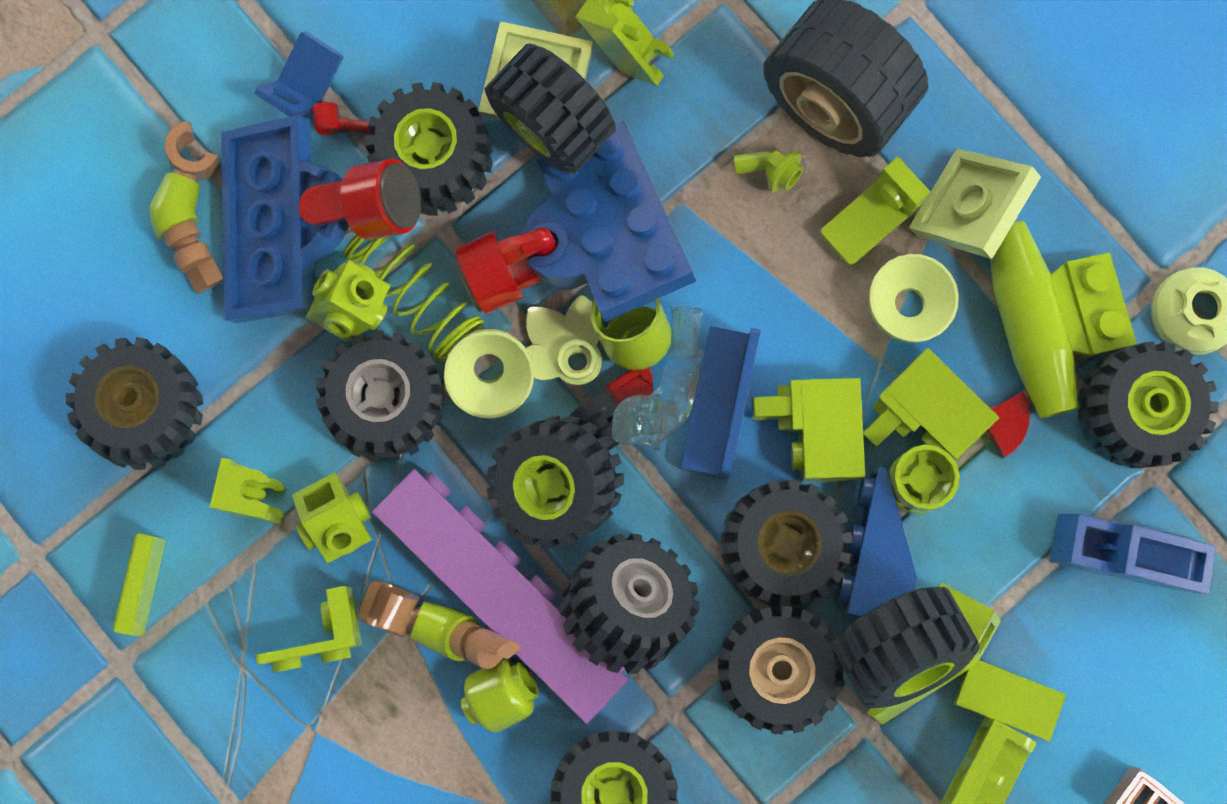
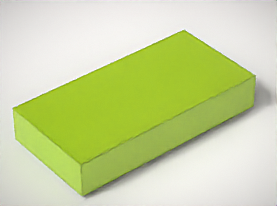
(139, 585)
(1010, 699)

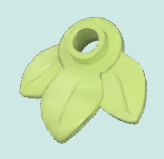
(559, 338)

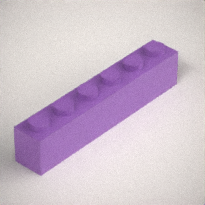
(496, 591)

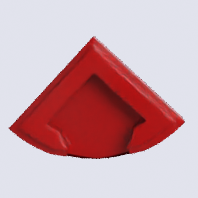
(631, 384)
(1012, 425)

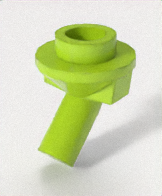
(781, 169)

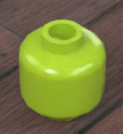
(499, 695)

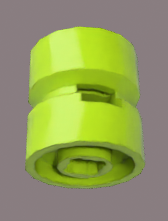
(923, 479)

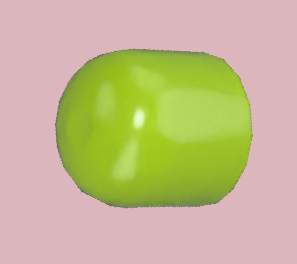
(634, 338)

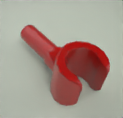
(328, 122)

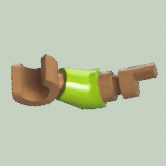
(174, 210)
(434, 626)

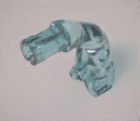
(662, 413)

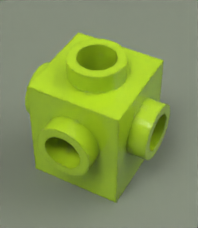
(348, 300)
(331, 518)

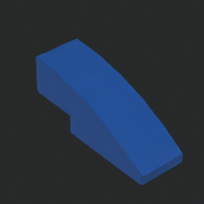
(1132, 553)

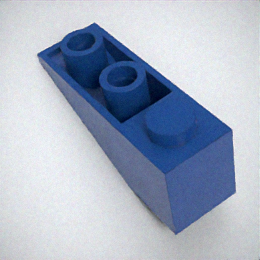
(880, 549)

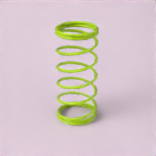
(443, 349)

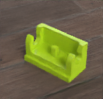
(624, 38)
(240, 491)
(990, 765)

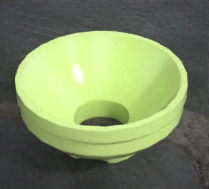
(929, 281)
(1174, 314)
(489, 397)

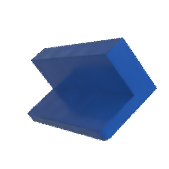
(720, 402)

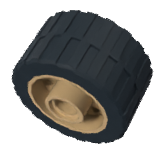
(846, 77)

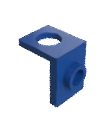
(304, 76)

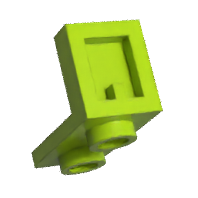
(875, 212)
(339, 616)

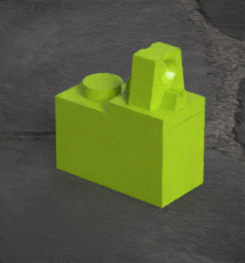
(936, 399)
(827, 423)

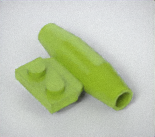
(1056, 316)

